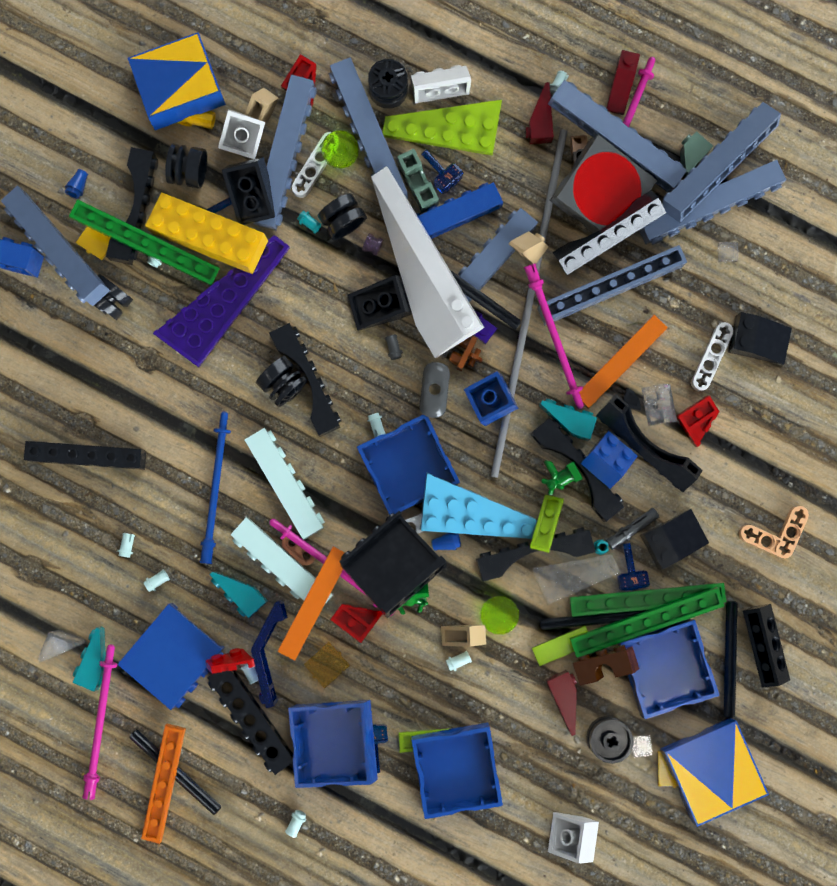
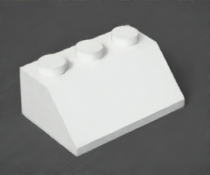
(440, 84)

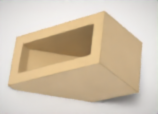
(261, 105)
(529, 246)
(463, 635)

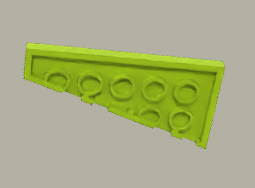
(456, 127)

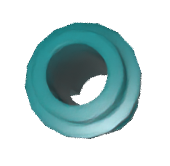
(309, 221)
(605, 547)

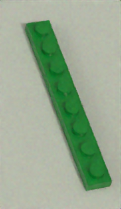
(143, 242)
(635, 600)
(647, 622)

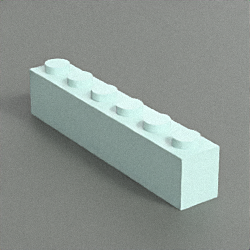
(284, 483)
(274, 558)

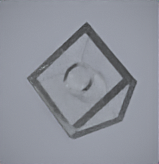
(57, 643)

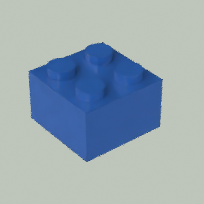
(20, 257)
(491, 398)
(609, 459)

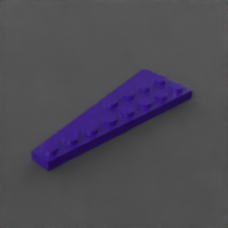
(206, 319)

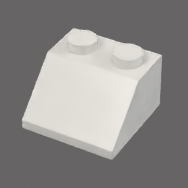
(241, 134)
(573, 837)

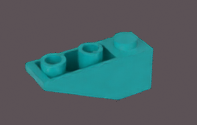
(573, 422)
(244, 595)
(89, 672)

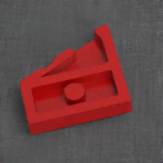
(303, 68)
(698, 419)
(355, 620)
(229, 661)

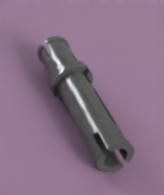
(625, 534)

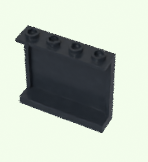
(392, 564)

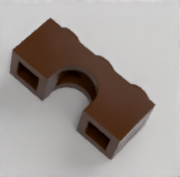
(621, 660)

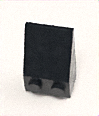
(249, 190)
(379, 303)
(759, 338)
(674, 539)

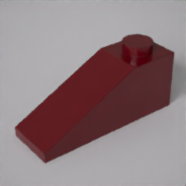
(622, 82)
(541, 124)
(565, 695)

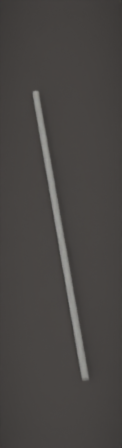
(528, 304)

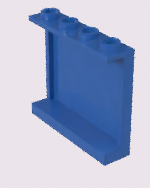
(170, 657)

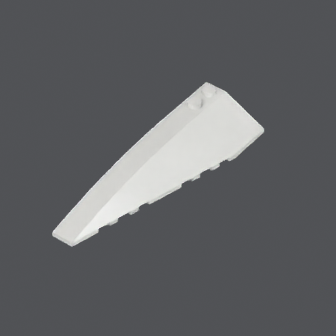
(432, 291)

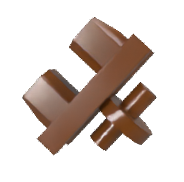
(460, 360)

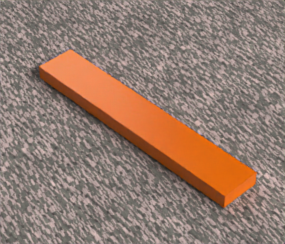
(622, 361)
(312, 605)
(163, 783)

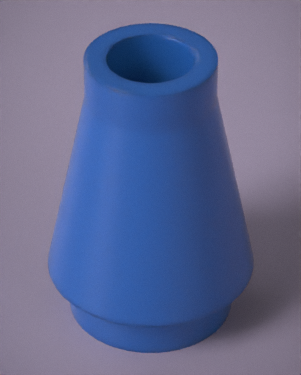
(76, 185)
(449, 541)

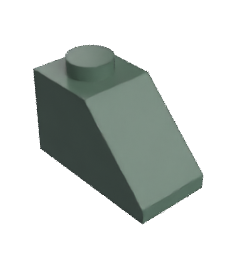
(693, 151)

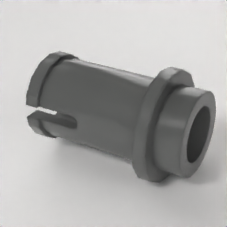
(393, 347)

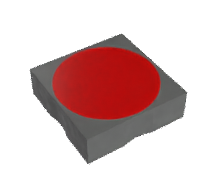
(601, 185)

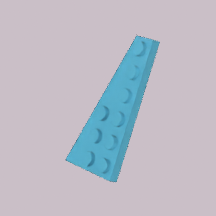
(461, 511)

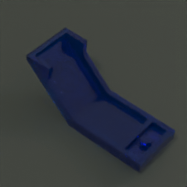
(268, 694)

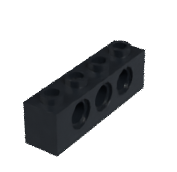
(766, 645)

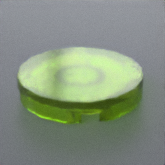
(339, 149)
(499, 615)

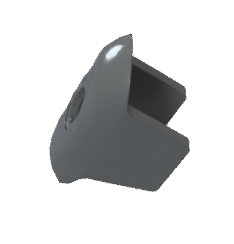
(430, 404)

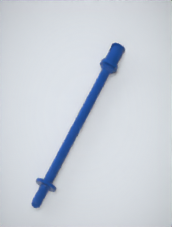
(208, 542)

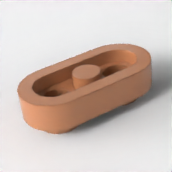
(297, 552)

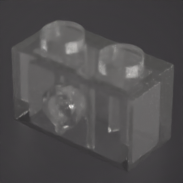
(659, 404)

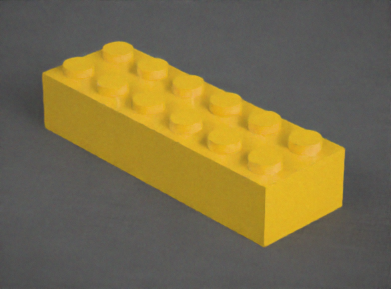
(207, 233)

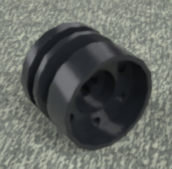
(384, 93)
(186, 166)
(284, 385)

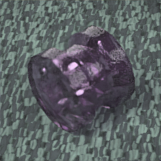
(373, 244)

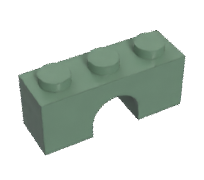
(414, 175)

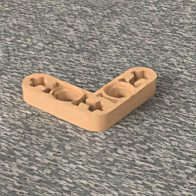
(778, 541)

